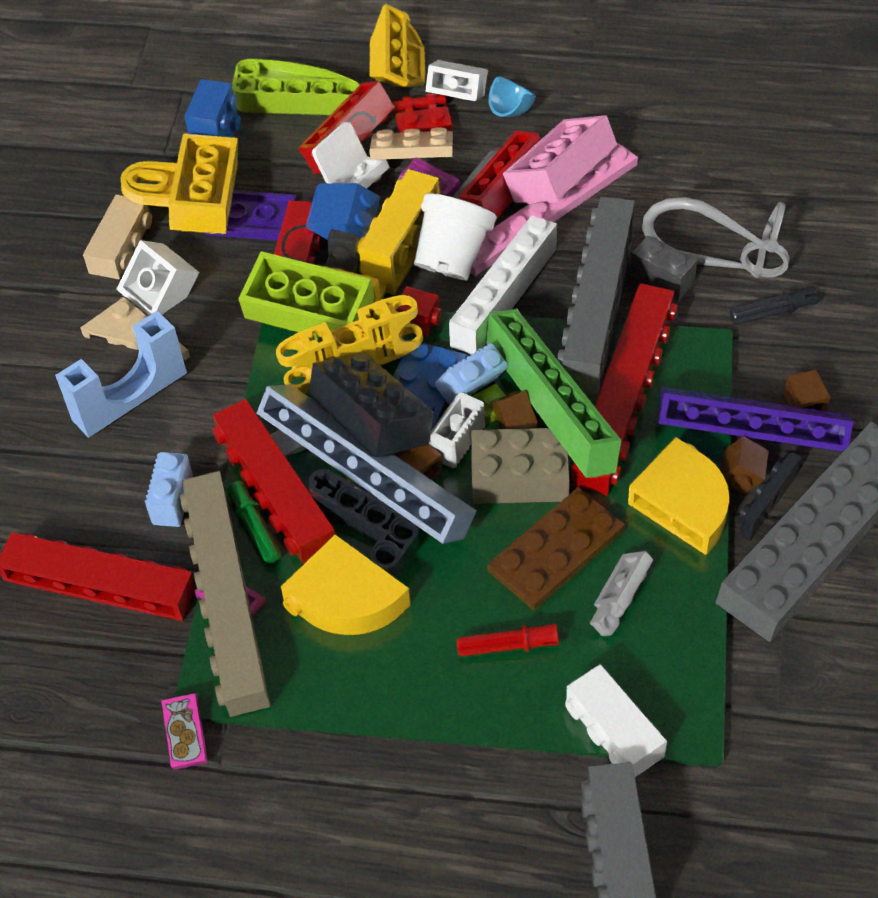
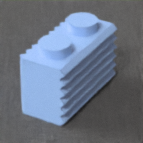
(471, 373)
(166, 484)

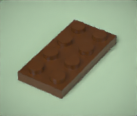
(556, 548)

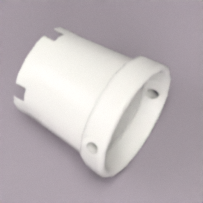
(451, 235)

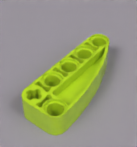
(288, 88)

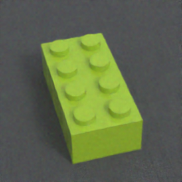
(302, 294)

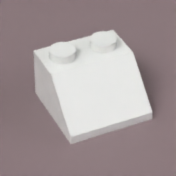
(156, 278)

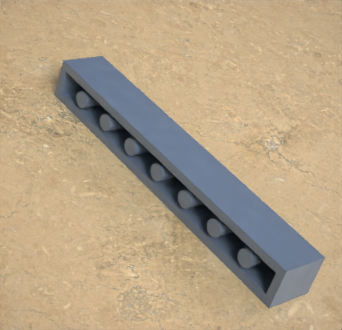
(383, 476)

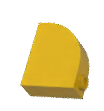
(683, 495)
(344, 591)

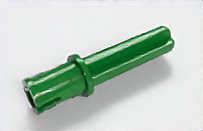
(248, 511)

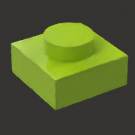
(487, 395)

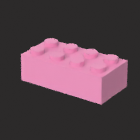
(560, 160)

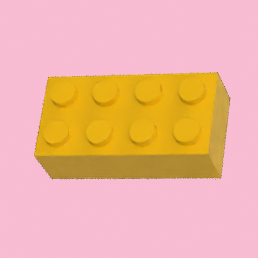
(394, 235)

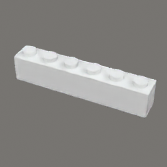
(503, 283)

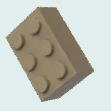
(518, 466)

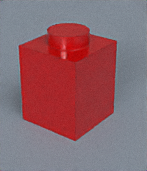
(428, 309)

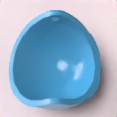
(509, 98)

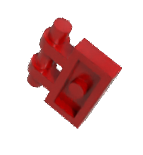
(422, 119)

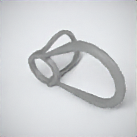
(715, 214)

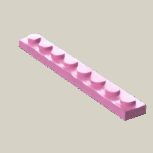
(605, 172)

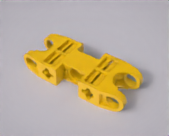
(364, 336)

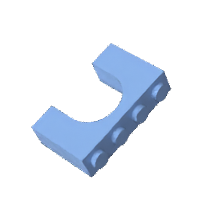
(156, 367)

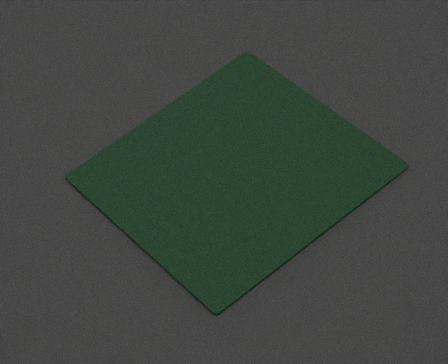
(409, 673)

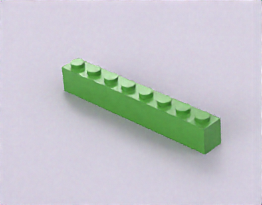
(554, 394)

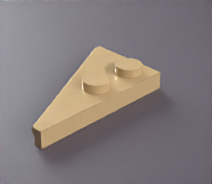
(117, 323)

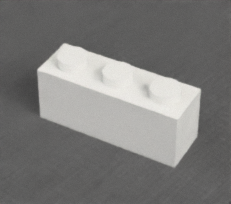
(614, 720)

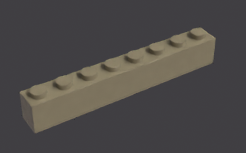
(225, 595)

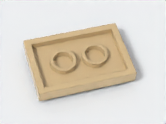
(411, 144)

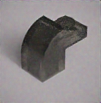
(343, 251)

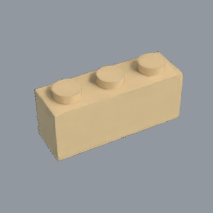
(117, 237)

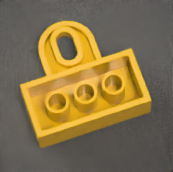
(194, 188)

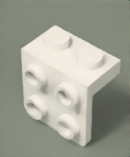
(344, 159)

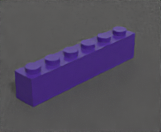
(754, 419)

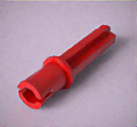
(509, 640)

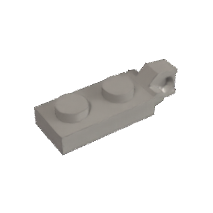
(619, 591)

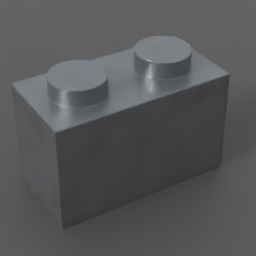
(663, 267)

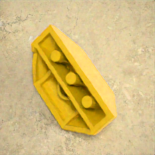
(396, 50)

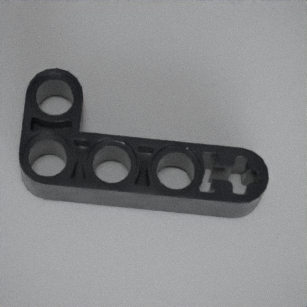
(331, 494)

